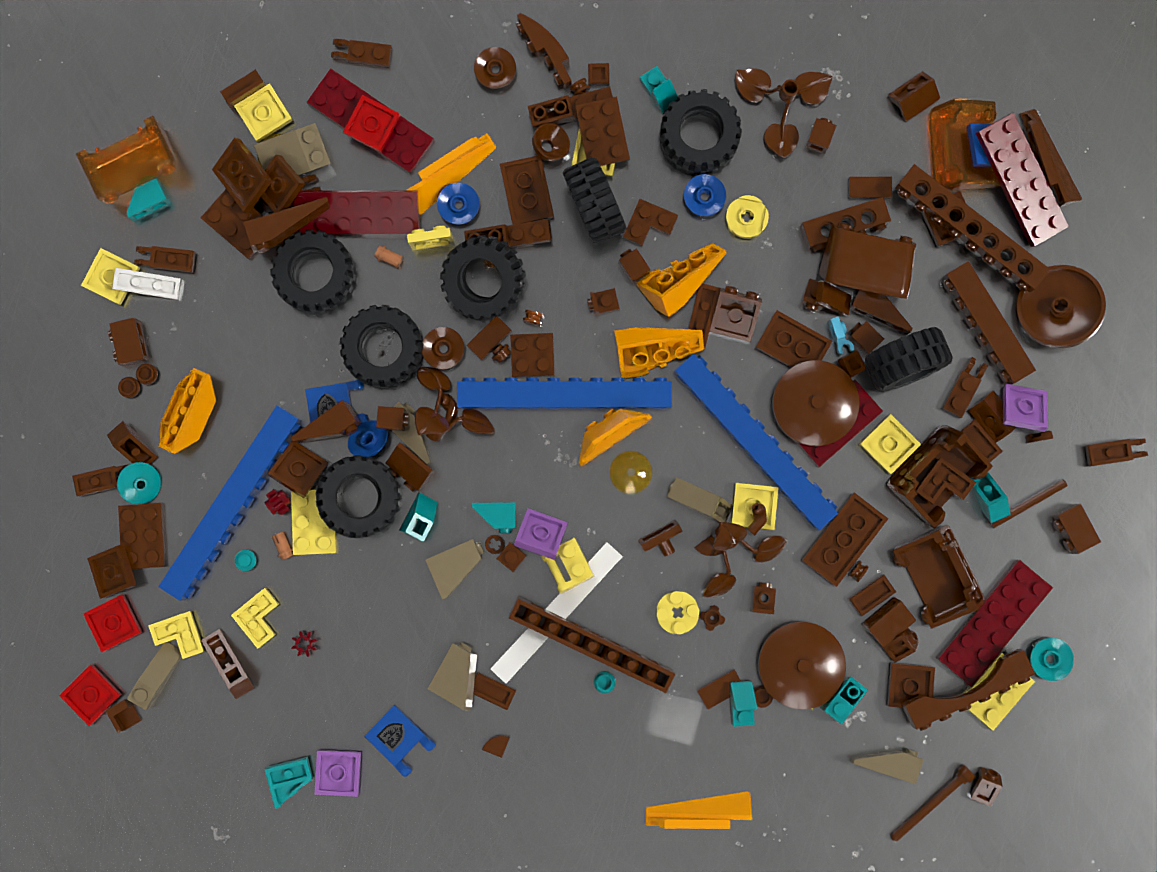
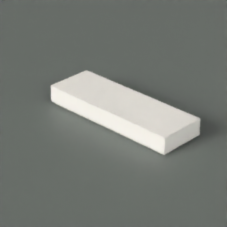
(146, 283)

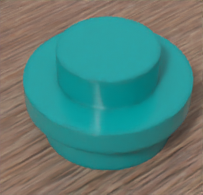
(245, 560)
(604, 682)

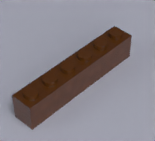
(988, 324)

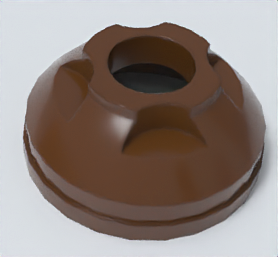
(555, 137)

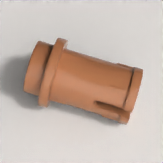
(388, 256)
(282, 546)

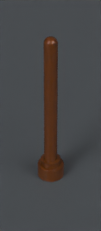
(963, 776)

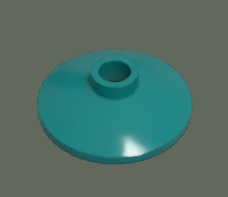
(128, 481)
(1062, 659)

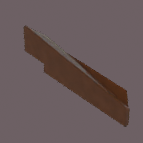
(1049, 159)

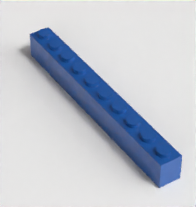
(564, 394)
(755, 442)
(229, 504)

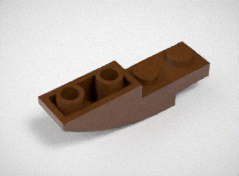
(543, 42)
(563, 108)
(516, 235)

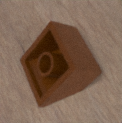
(410, 468)

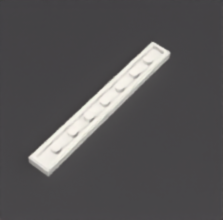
(563, 606)

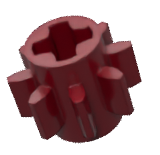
(277, 502)
(303, 649)

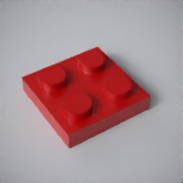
(371, 123)
(112, 623)
(90, 695)

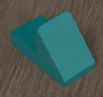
(659, 88)
(742, 703)

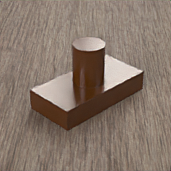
(661, 538)

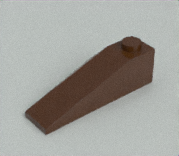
(276, 227)

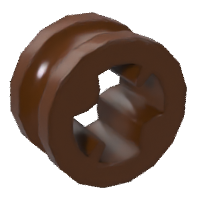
(580, 87)
(493, 550)
(858, 571)

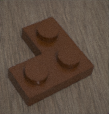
(646, 217)
(944, 476)

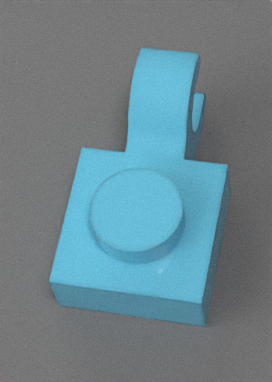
(837, 330)

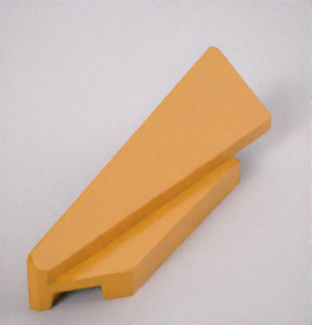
(451, 169)
(701, 813)

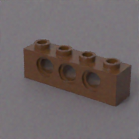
(875, 209)

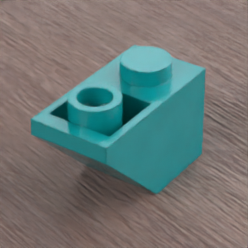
(420, 517)
(845, 700)

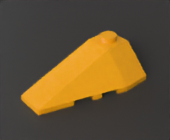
(648, 348)

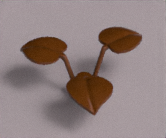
(811, 85)
(429, 420)
(726, 538)

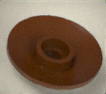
(492, 58)
(437, 338)

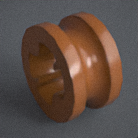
(533, 317)

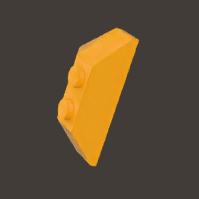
(187, 412)
(609, 431)

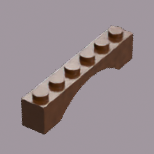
(1008, 670)

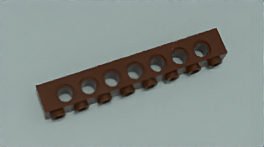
(983, 228)
(591, 644)

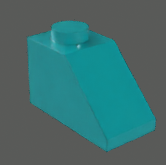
(147, 200)
(991, 498)
(498, 515)

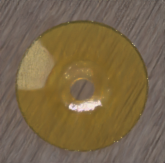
(627, 483)

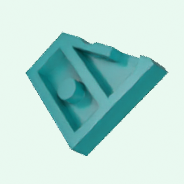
(287, 779)

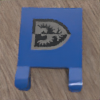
(325, 397)
(395, 738)

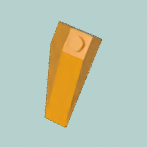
(675, 285)

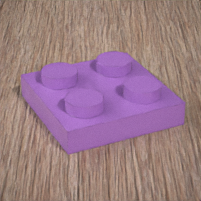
(1025, 407)
(540, 534)
(337, 773)

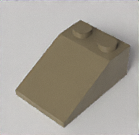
(300, 149)

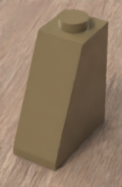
(699, 500)
(454, 566)
(456, 676)

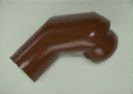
(450, 407)
(759, 517)

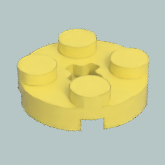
(751, 228)
(665, 613)

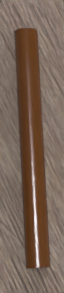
(1031, 502)

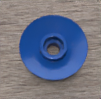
(707, 185)
(458, 193)
(367, 439)

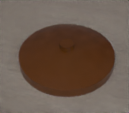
(1063, 308)
(815, 403)
(802, 665)

